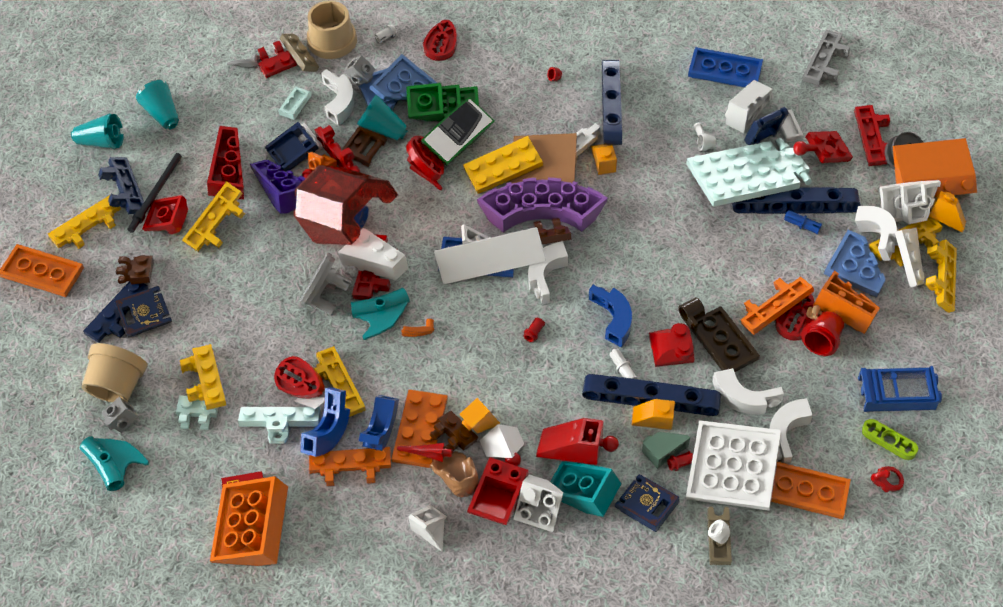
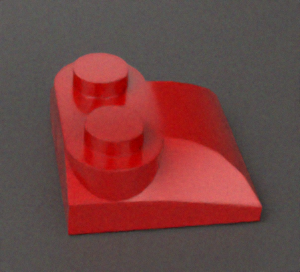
(167, 215)
(672, 346)

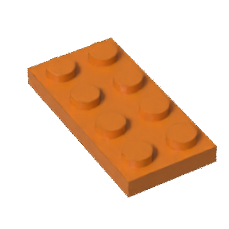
(41, 270)
(416, 424)
(810, 490)

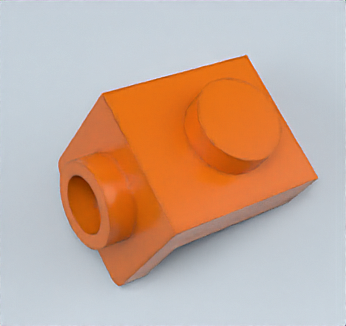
(315, 160)

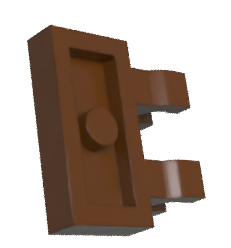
(558, 234)
(136, 270)
(458, 433)

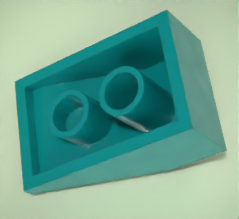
(586, 486)

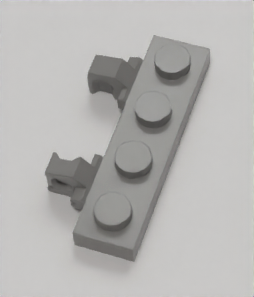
(818, 67)

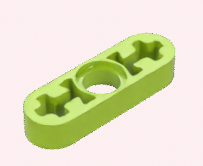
(873, 436)

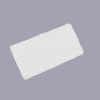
(311, 402)

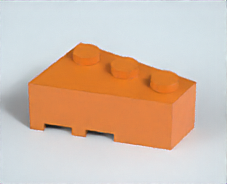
(841, 299)

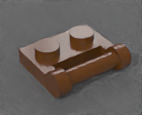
(359, 142)

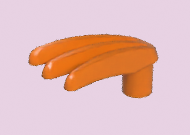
(419, 331)

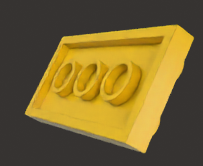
(503, 165)

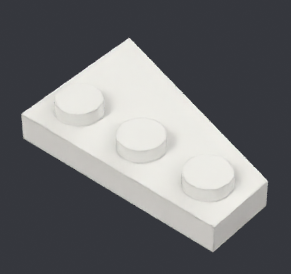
(911, 257)

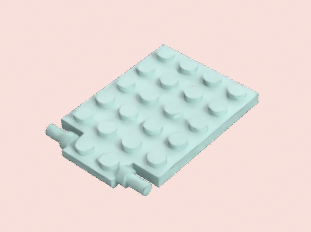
(748, 172)

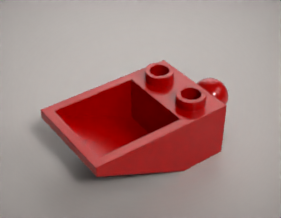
(576, 441)
(498, 490)

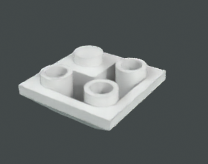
(538, 503)

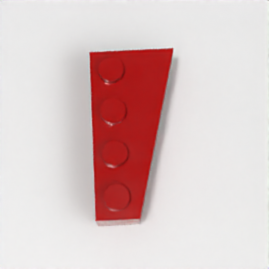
(226, 162)

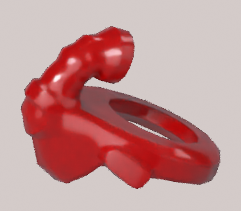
(881, 476)

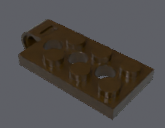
(694, 316)

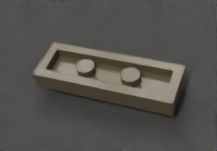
(299, 52)

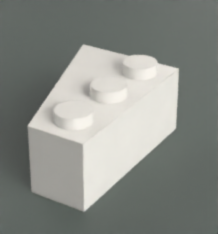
(747, 105)
(374, 255)

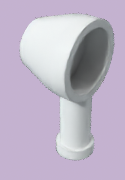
(704, 139)

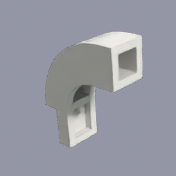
(342, 105)
(879, 221)
(556, 257)
(742, 399)
(786, 418)

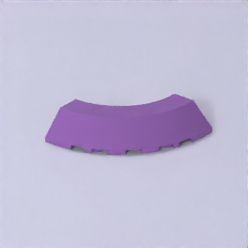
(542, 200)

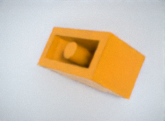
(604, 158)
(948, 211)
(654, 414)
(478, 417)

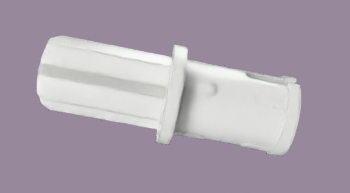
(621, 364)

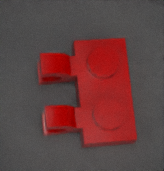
(275, 64)

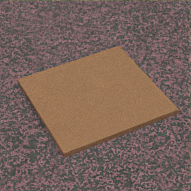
(557, 154)

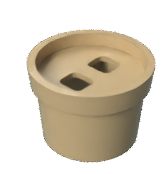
(330, 30)
(112, 372)

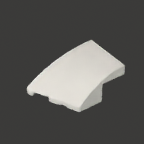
(909, 200)

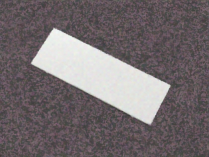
(490, 255)

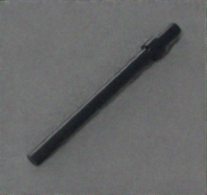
(139, 216)

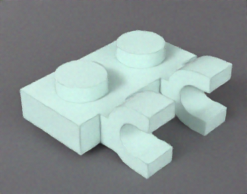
(197, 408)

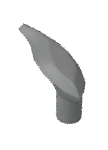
(245, 62)

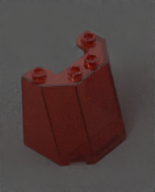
(332, 199)

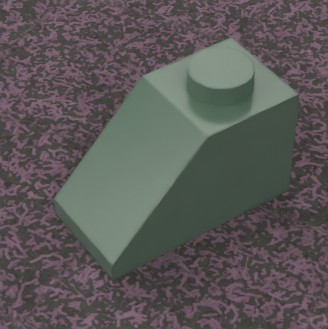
(663, 445)

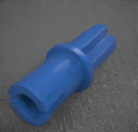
(803, 222)

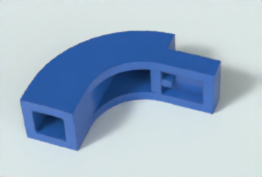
(619, 307)
(381, 423)
(331, 427)

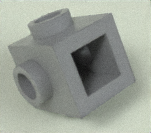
(359, 70)
(119, 415)

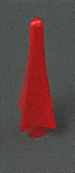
(413, 167)
(432, 451)

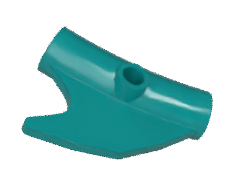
(380, 311)
(111, 459)

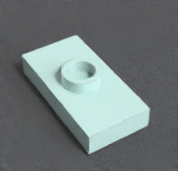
(294, 103)

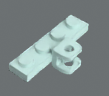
(279, 419)

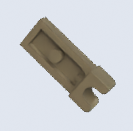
(719, 553)

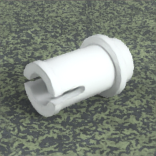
(386, 33)

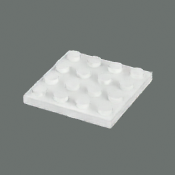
(734, 465)

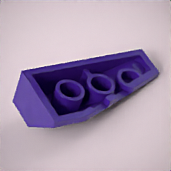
(277, 184)

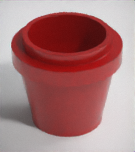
(823, 334)

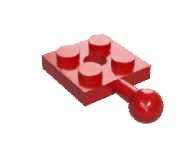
(826, 145)

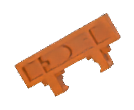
(785, 299)
(350, 460)

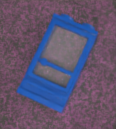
(900, 389)

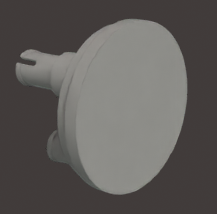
(323, 275)

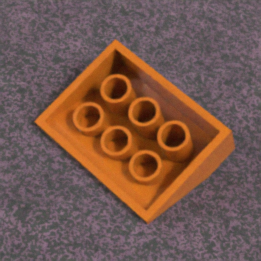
(937, 160)
(250, 522)

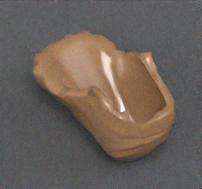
(457, 474)

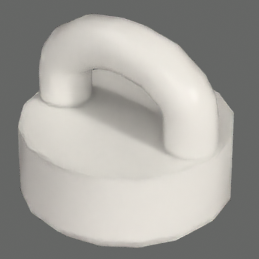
(719, 531)

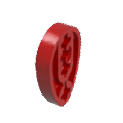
(435, 35)
(424, 158)
(783, 322)
(294, 387)

